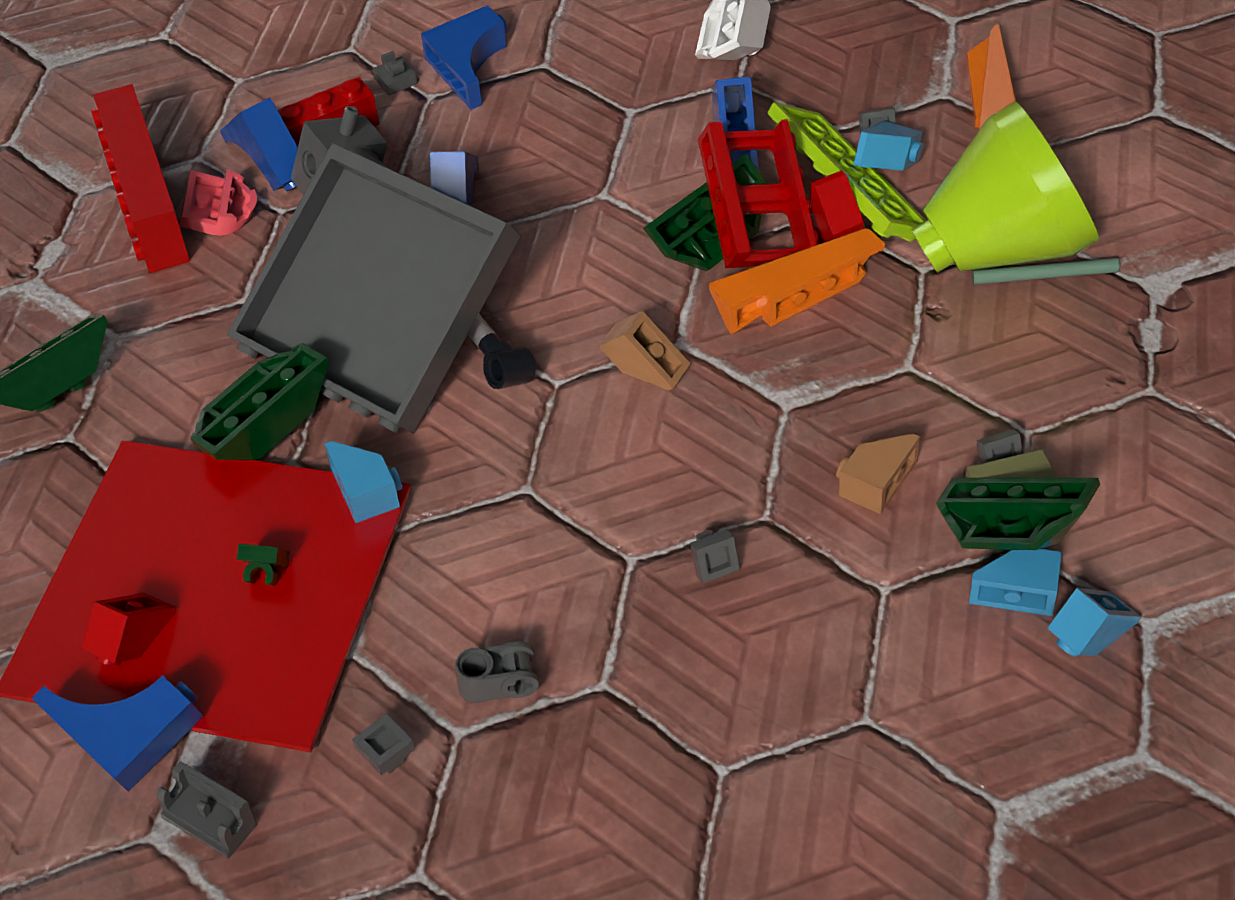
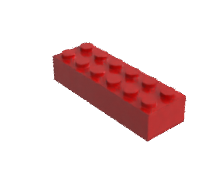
(138, 179)

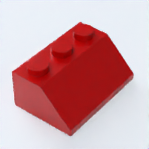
(330, 105)

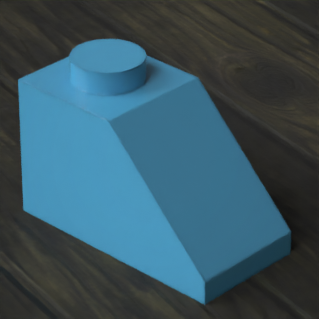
(889, 147)
(363, 480)
(1019, 582)
(1091, 622)

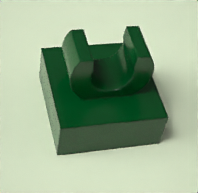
(262, 558)

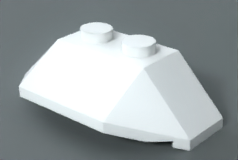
(733, 29)

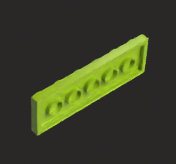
(832, 153)

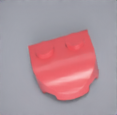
(217, 203)

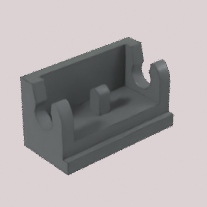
(206, 810)

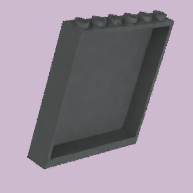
(376, 283)

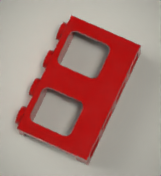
(733, 201)

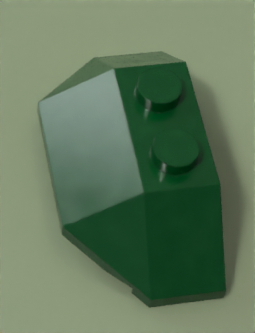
(689, 227)
(54, 367)
(262, 405)
(1014, 510)

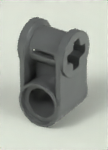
(496, 672)

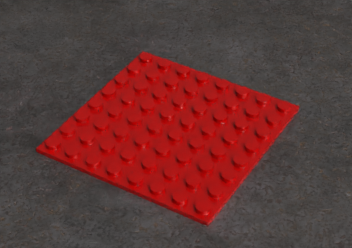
(248, 651)

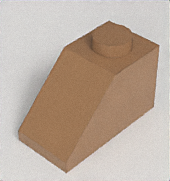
(644, 351)
(877, 471)

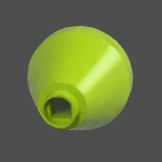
(1005, 202)

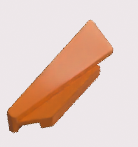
(989, 77)
(794, 281)

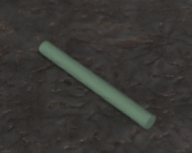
(1045, 271)

